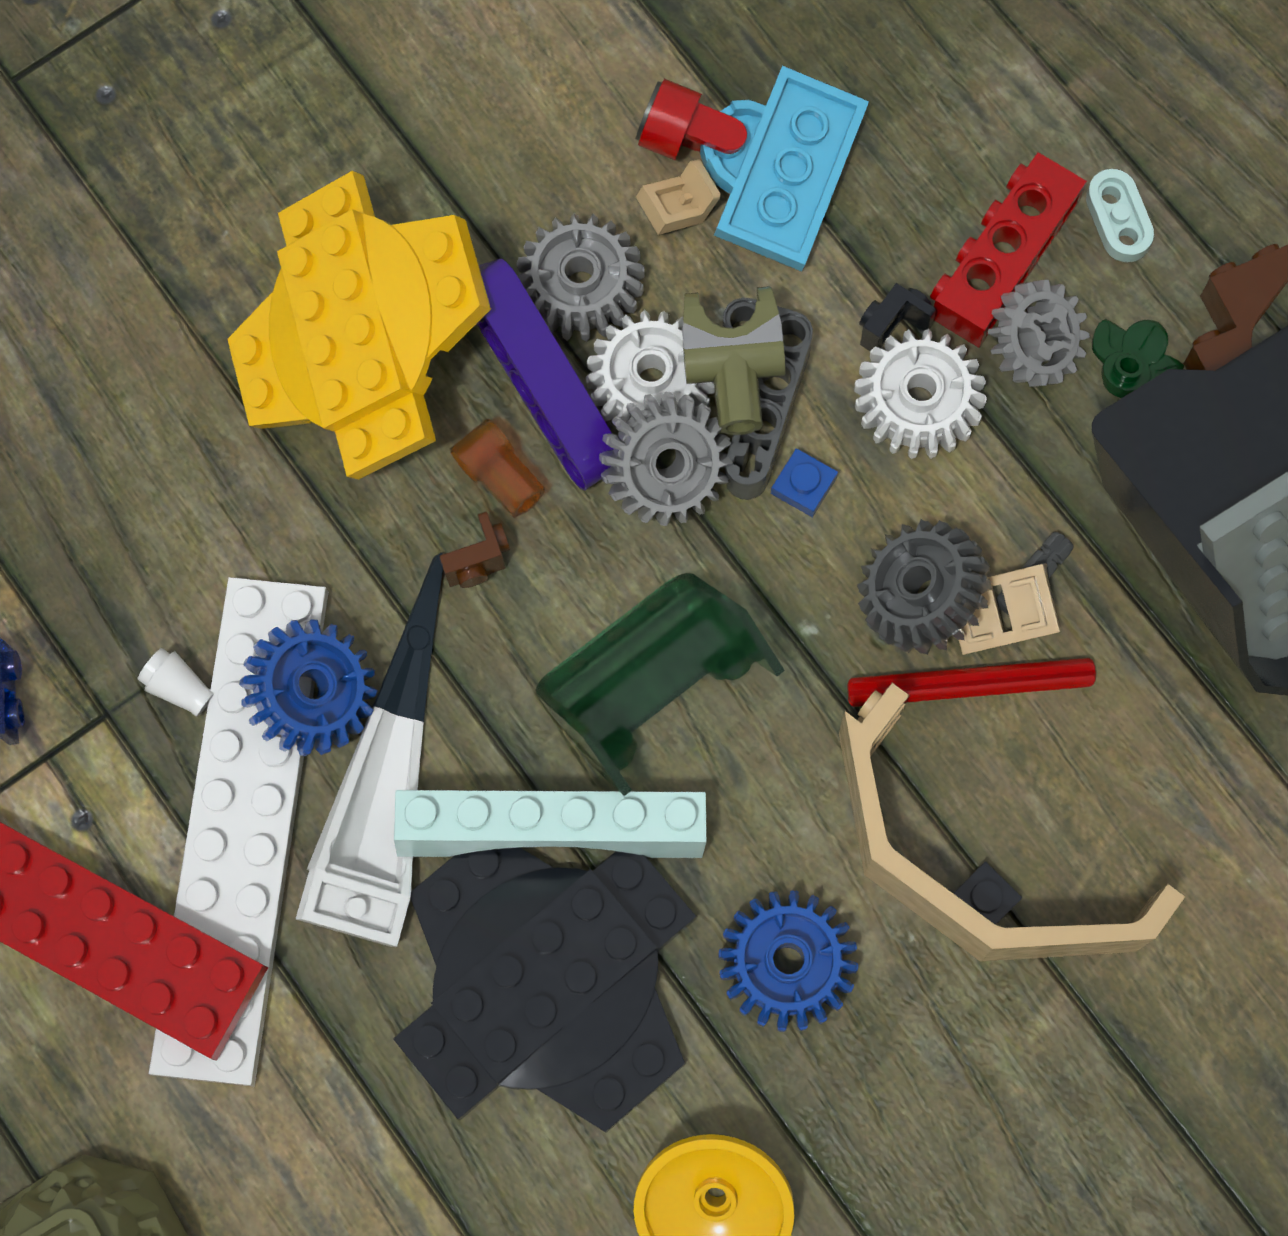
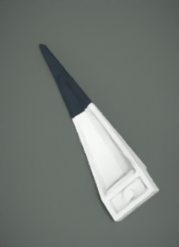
(355, 872)

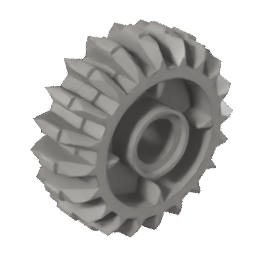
(582, 249)
(644, 438)

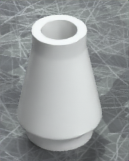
(175, 682)

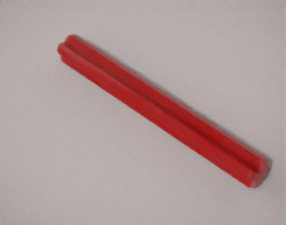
(978, 681)

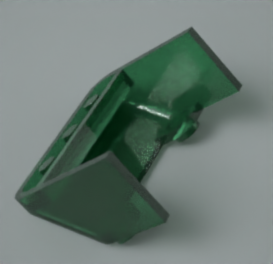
(646, 664)

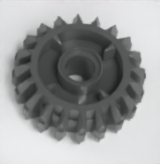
(948, 602)

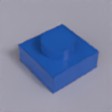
(804, 482)

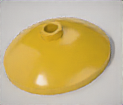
(676, 1200)

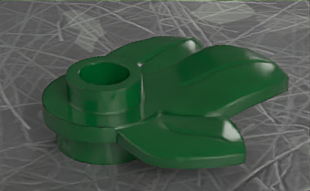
(1133, 351)

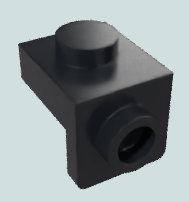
(884, 317)

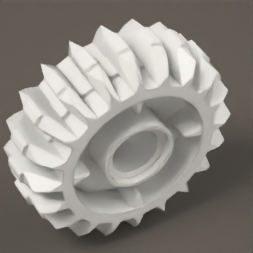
(631, 352)
(913, 421)

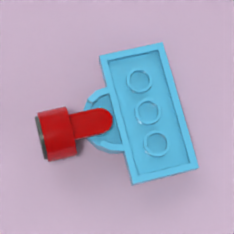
(770, 158)

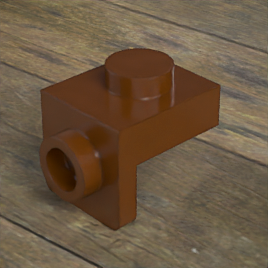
(473, 563)

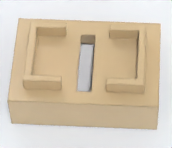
(1028, 606)

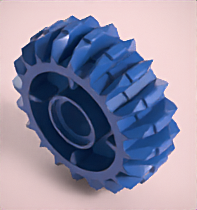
(283, 704)
(782, 992)

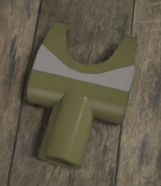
(734, 359)

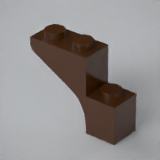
(1236, 303)

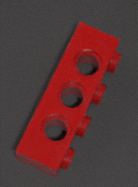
(1040, 185)

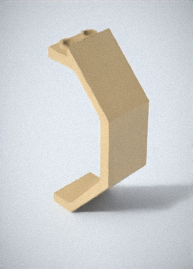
(939, 905)

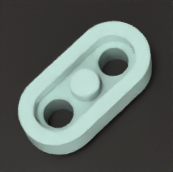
(1121, 218)

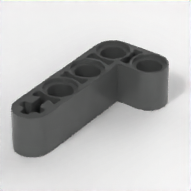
(775, 404)

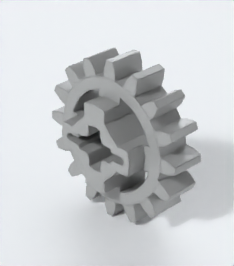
(1038, 333)

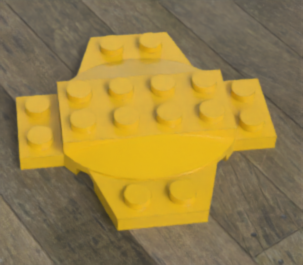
(357, 324)

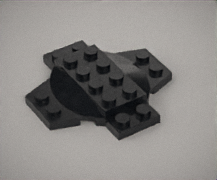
(546, 982)

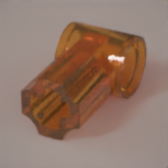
(490, 458)

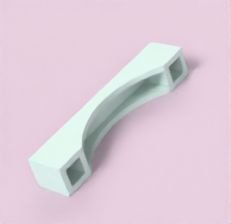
(473, 821)

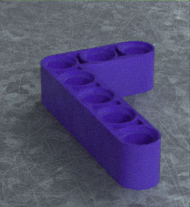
(543, 375)

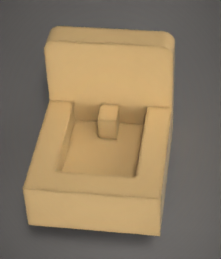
(679, 200)

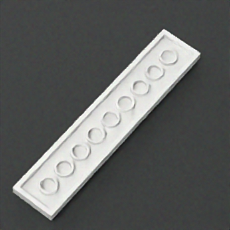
(240, 822)

